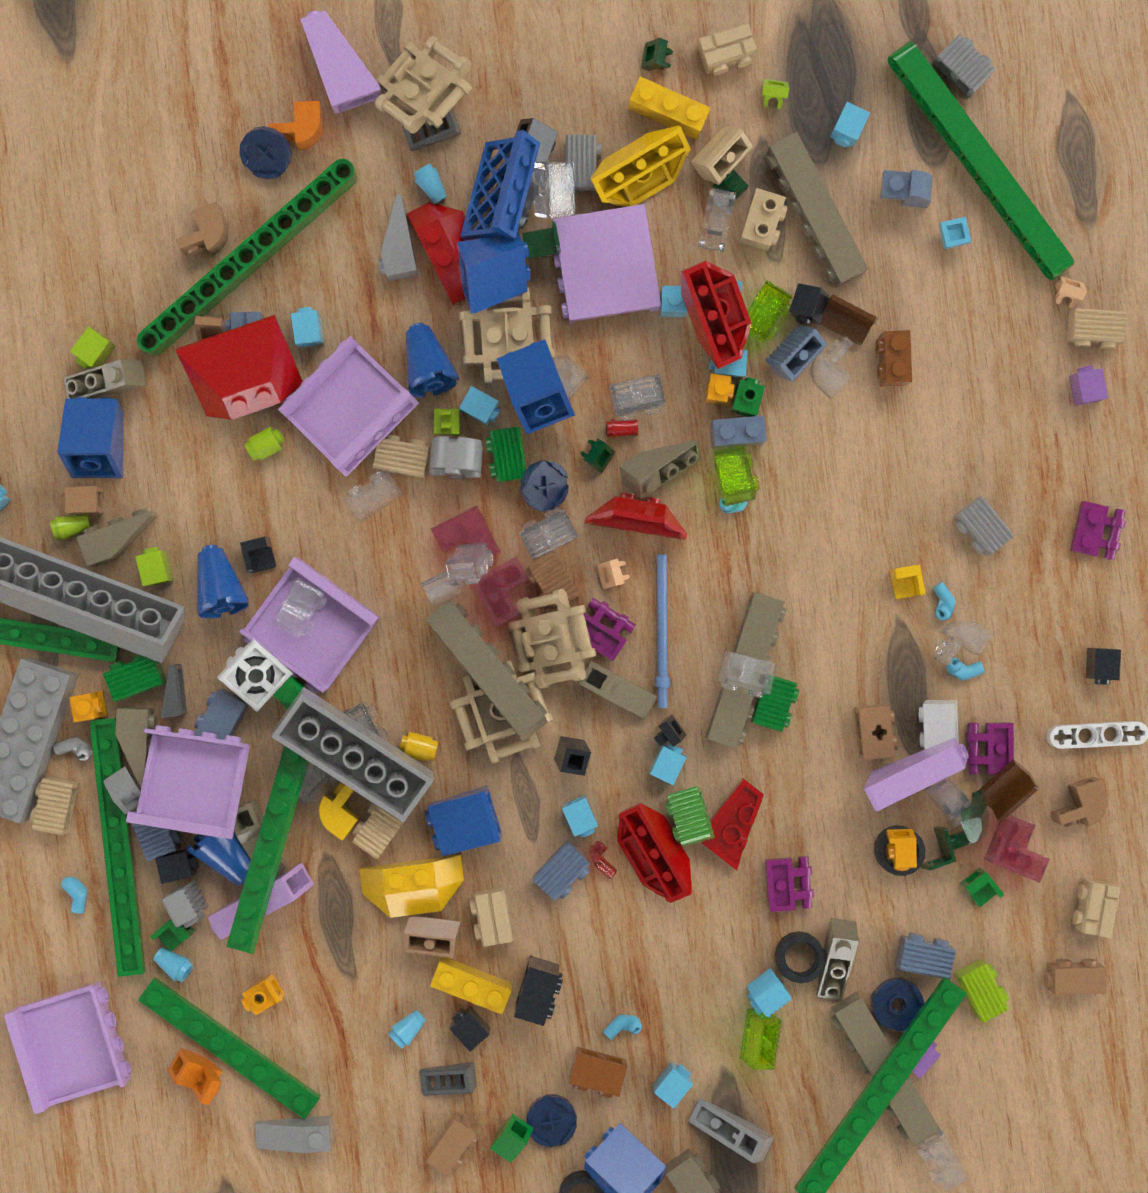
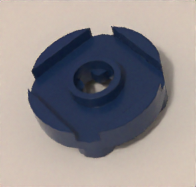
(883, 998)

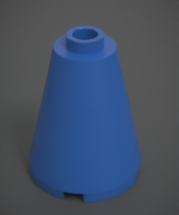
(427, 363)
(218, 585)
(223, 856)

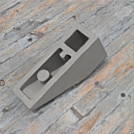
(397, 247)
(732, 1131)
(296, 1134)

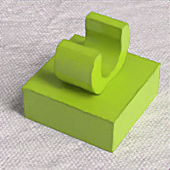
(774, 89)
(446, 422)

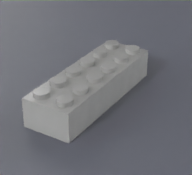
(28, 732)
(353, 754)

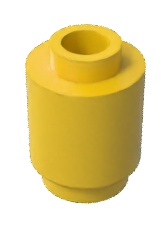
(419, 746)

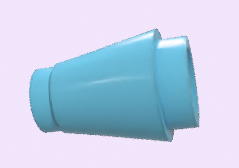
(430, 182)
(173, 964)
(407, 1028)

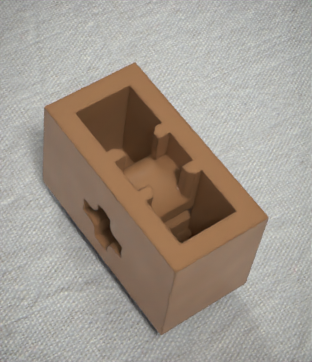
(866, 721)

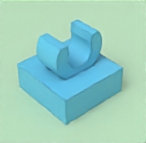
(954, 233)

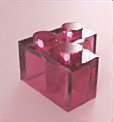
(463, 528)
(494, 590)
(1010, 852)

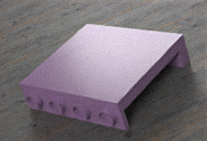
(606, 264)
(348, 406)
(332, 641)
(192, 782)
(67, 1046)

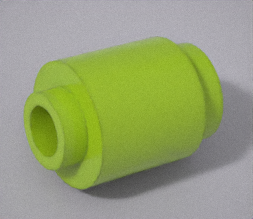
(265, 443)

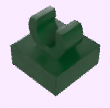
(655, 54)
(732, 183)
(599, 455)

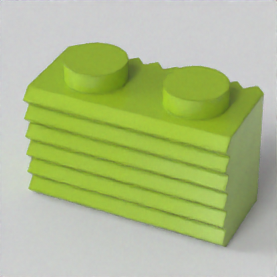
(982, 991)

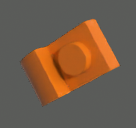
(307, 124)
(197, 1073)

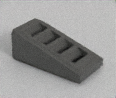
(444, 133)
(174, 696)
(467, 1069)

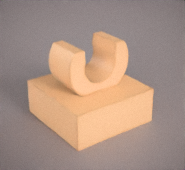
(1070, 288)
(611, 574)

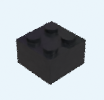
(537, 990)

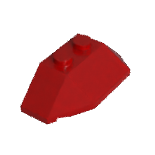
(439, 232)
(716, 311)
(637, 516)
(654, 852)

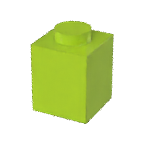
(92, 349)
(154, 567)

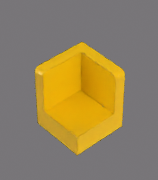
(907, 581)

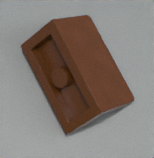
(847, 319)
(1008, 789)

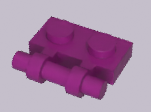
(1090, 528)
(602, 638)
(999, 746)
(781, 883)

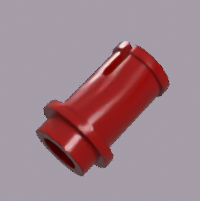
(621, 428)

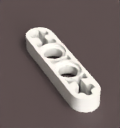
(1097, 734)

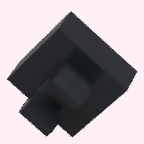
(670, 731)

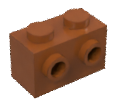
(894, 358)
(597, 1072)

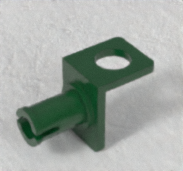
(542, 242)
(947, 845)

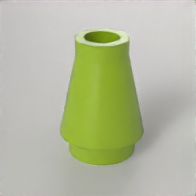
(68, 526)

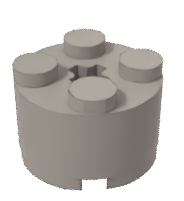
(456, 457)

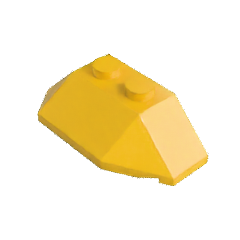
(641, 167)
(412, 885)

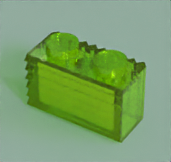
(766, 310)
(735, 475)
(760, 1040)

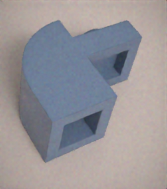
(911, 187)

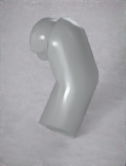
(74, 745)

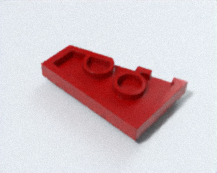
(733, 823)

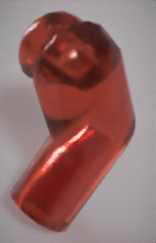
(599, 861)

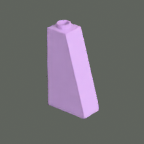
(341, 70)
(915, 773)
(286, 889)

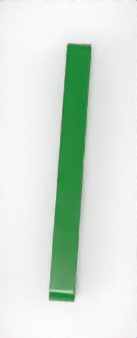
(980, 161)
(252, 244)

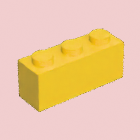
(668, 107)
(471, 985)

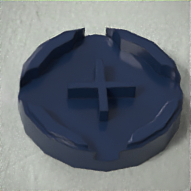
(265, 152)
(544, 485)
(552, 1120)

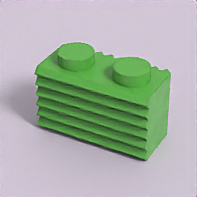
(689, 816)

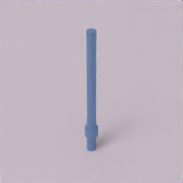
(662, 680)

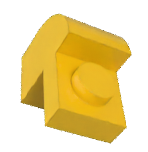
(335, 815)

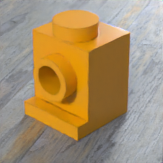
(719, 390)
(88, 706)
(902, 848)
(268, 988)

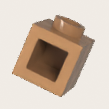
(83, 500)

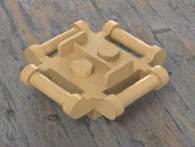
(423, 85)
(503, 332)
(552, 638)
(491, 722)

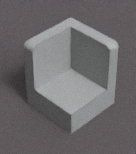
(123, 789)

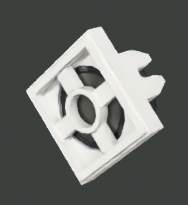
(254, 674)

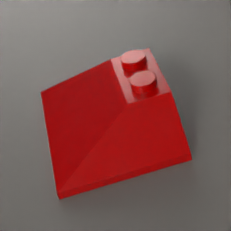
(241, 369)

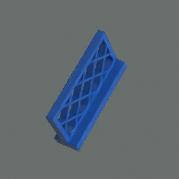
(511, 191)

